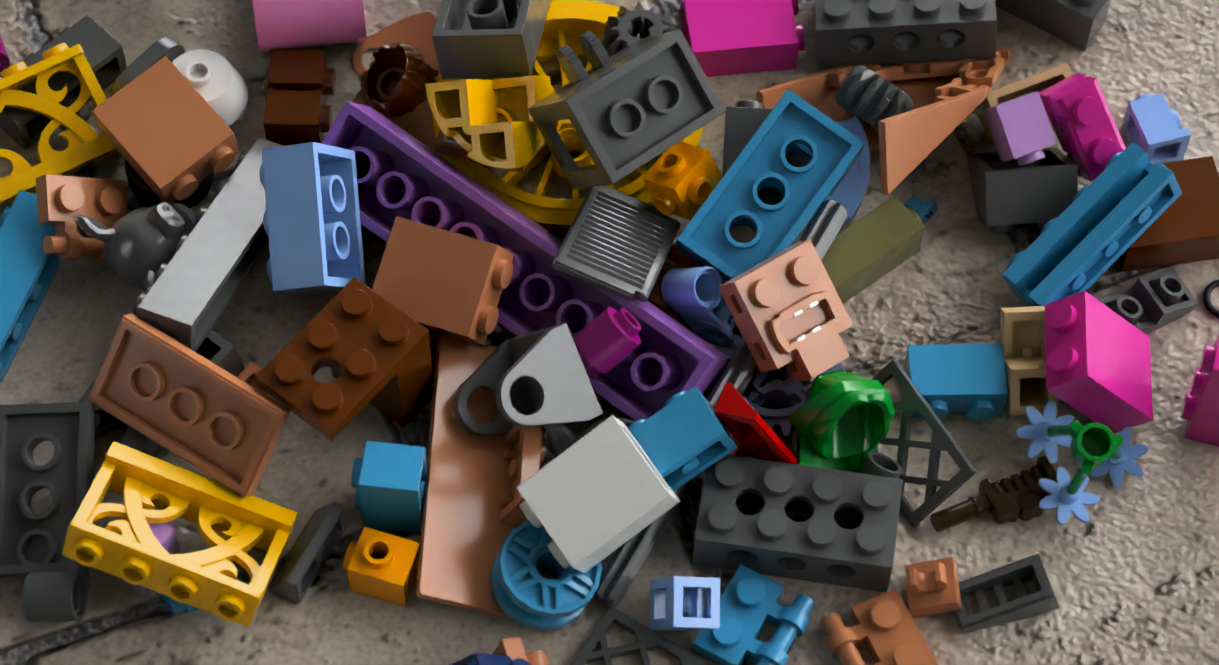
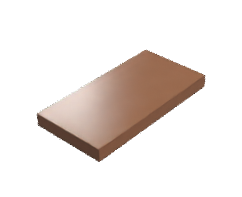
(188, 405)

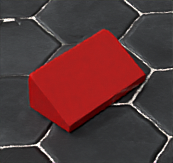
(750, 428)

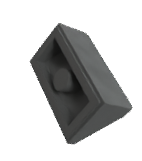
(308, 553)

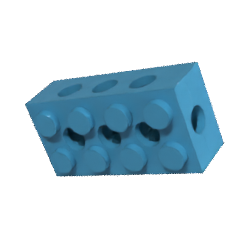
(762, 165)

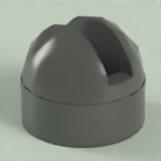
(881, 465)

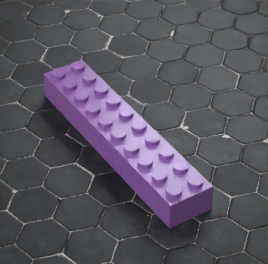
(415, 183)

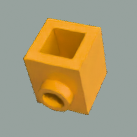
(382, 566)

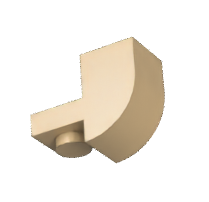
(1025, 358)

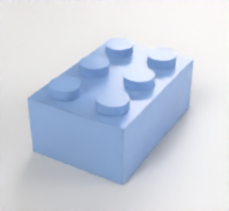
(312, 218)

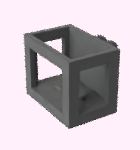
(626, 105)

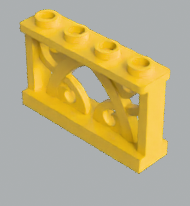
(83, 142)
(177, 493)

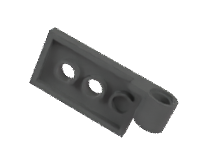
(33, 542)

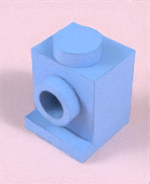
(1155, 128)
(684, 603)

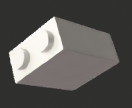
(596, 495)

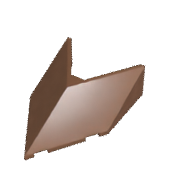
(941, 98)

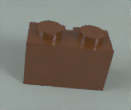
(297, 104)

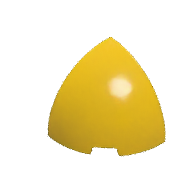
(491, 117)

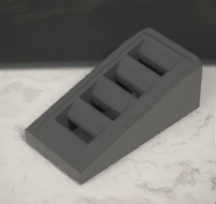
(1021, 608)

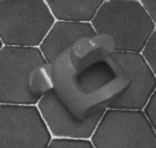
(141, 240)

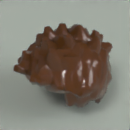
(396, 80)

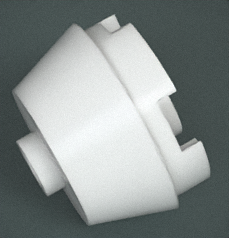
(216, 82)

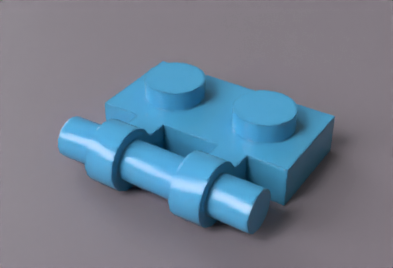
(744, 610)

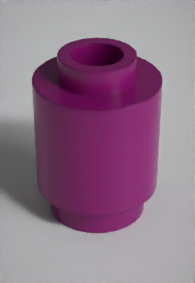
(607, 340)

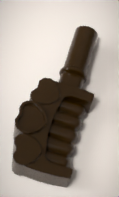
(1004, 500)

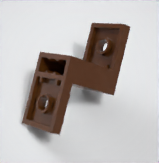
(372, 353)

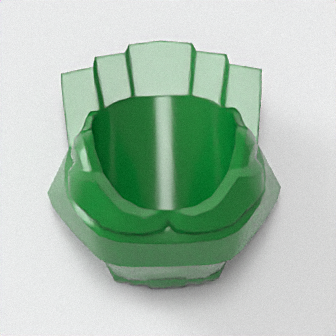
(841, 421)

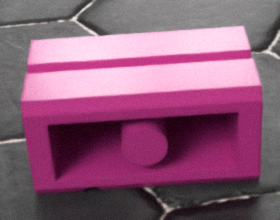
(1083, 123)

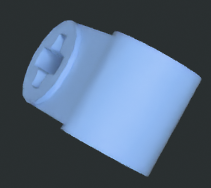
(697, 299)

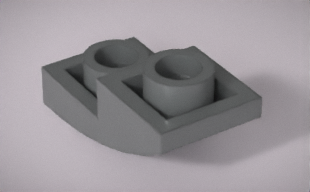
(1153, 301)

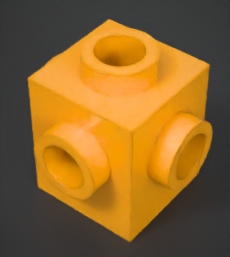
(682, 180)

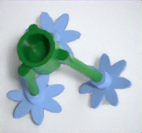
(1091, 446)

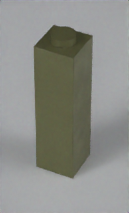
(873, 247)

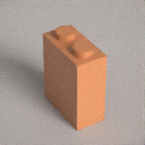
(166, 131)
(444, 279)

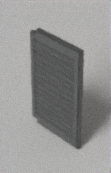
(617, 244)

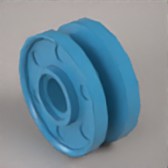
(528, 595)

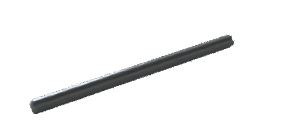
(739, 373)

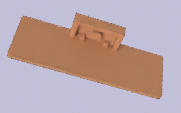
(469, 486)

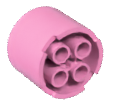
(308, 23)

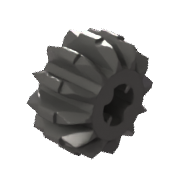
(633, 26)
(871, 97)

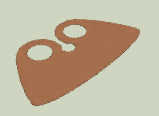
(417, 33)

